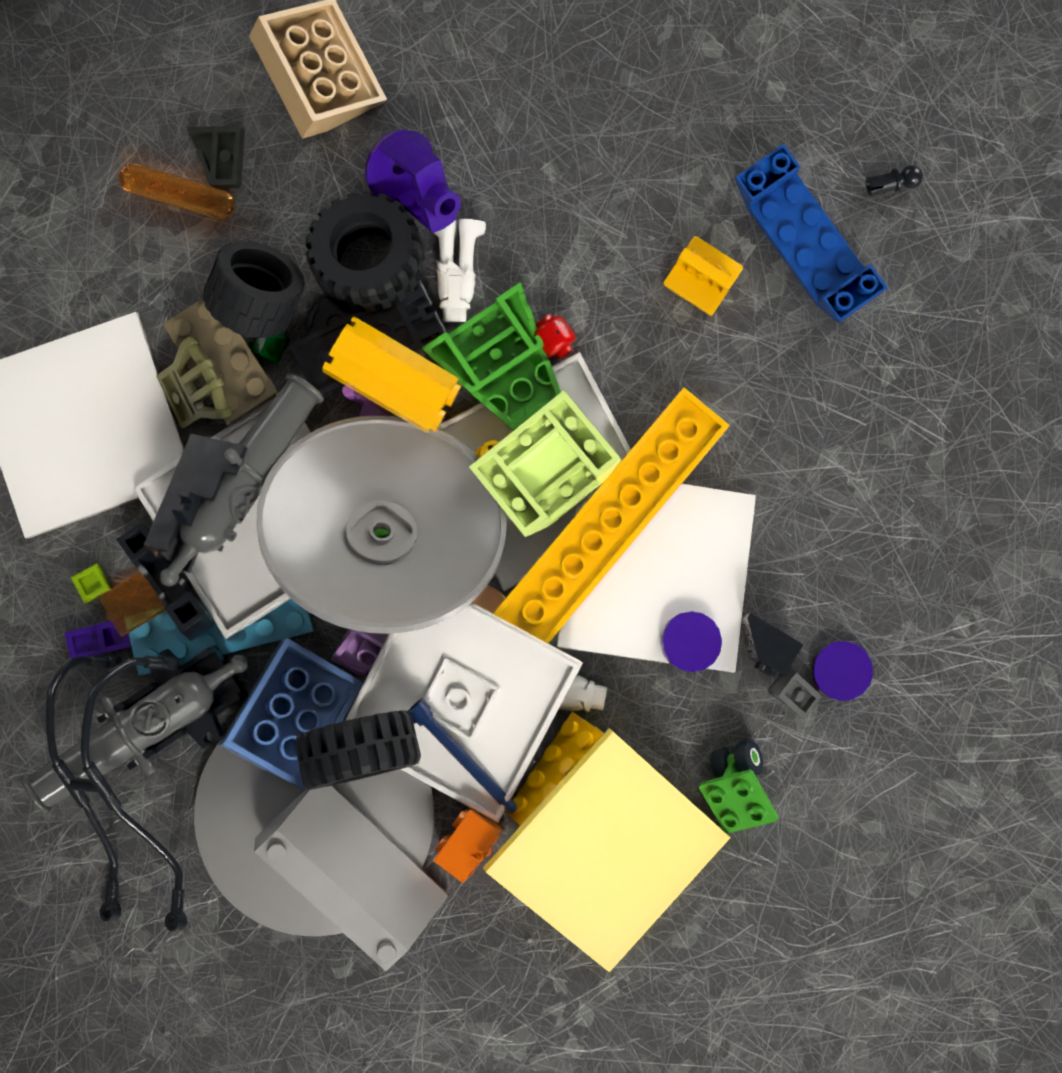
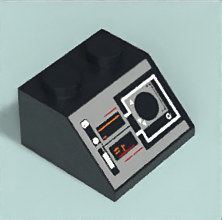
(768, 646)

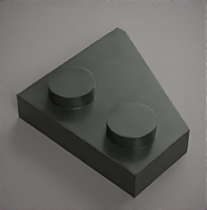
(221, 154)

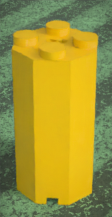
(392, 375)

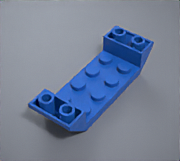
(806, 236)

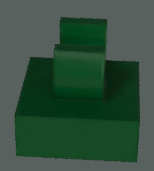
(270, 347)

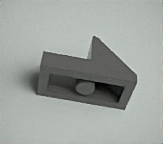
(795, 693)

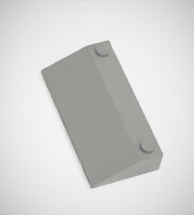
(351, 873)

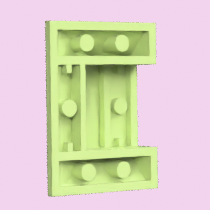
(546, 465)

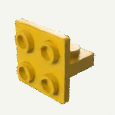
(703, 275)

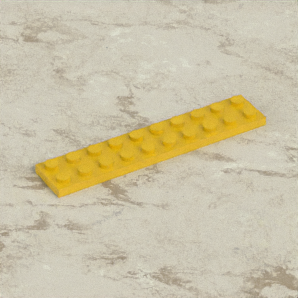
(613, 517)

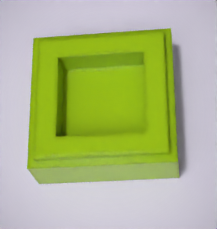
(91, 583)

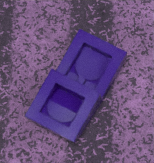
(96, 640)

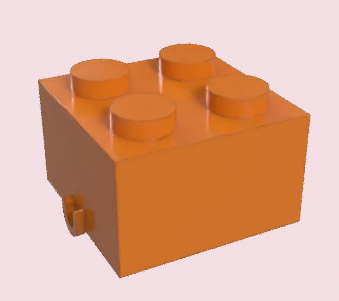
(468, 844)

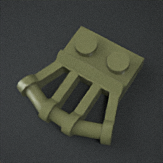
(182, 391)

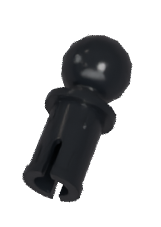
(909, 177)

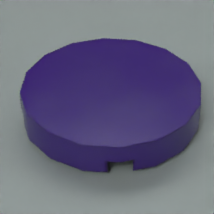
(691, 641)
(842, 670)

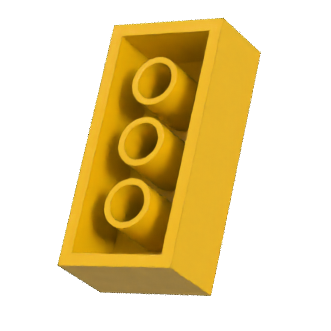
(559, 758)

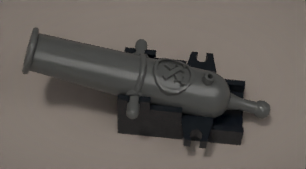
(223, 480)
(151, 721)

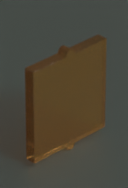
(131, 604)

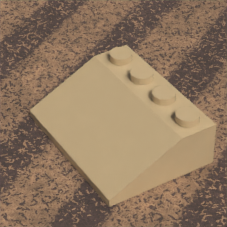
(316, 66)

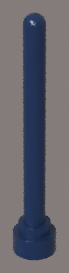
(423, 716)

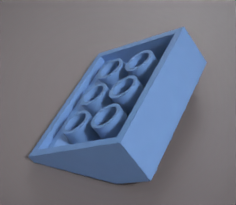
(289, 698)

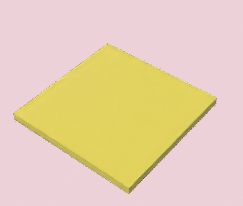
(607, 851)

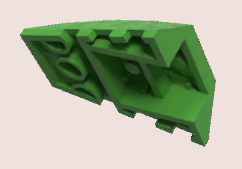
(500, 359)

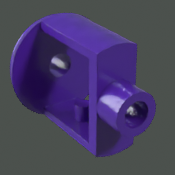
(408, 172)

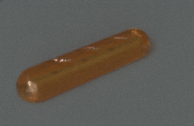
(177, 191)

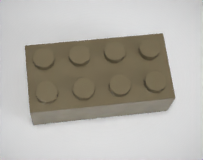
(243, 374)

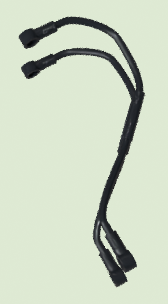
(110, 910)

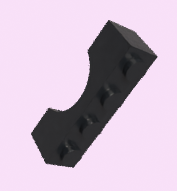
(179, 600)

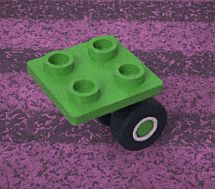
(736, 792)

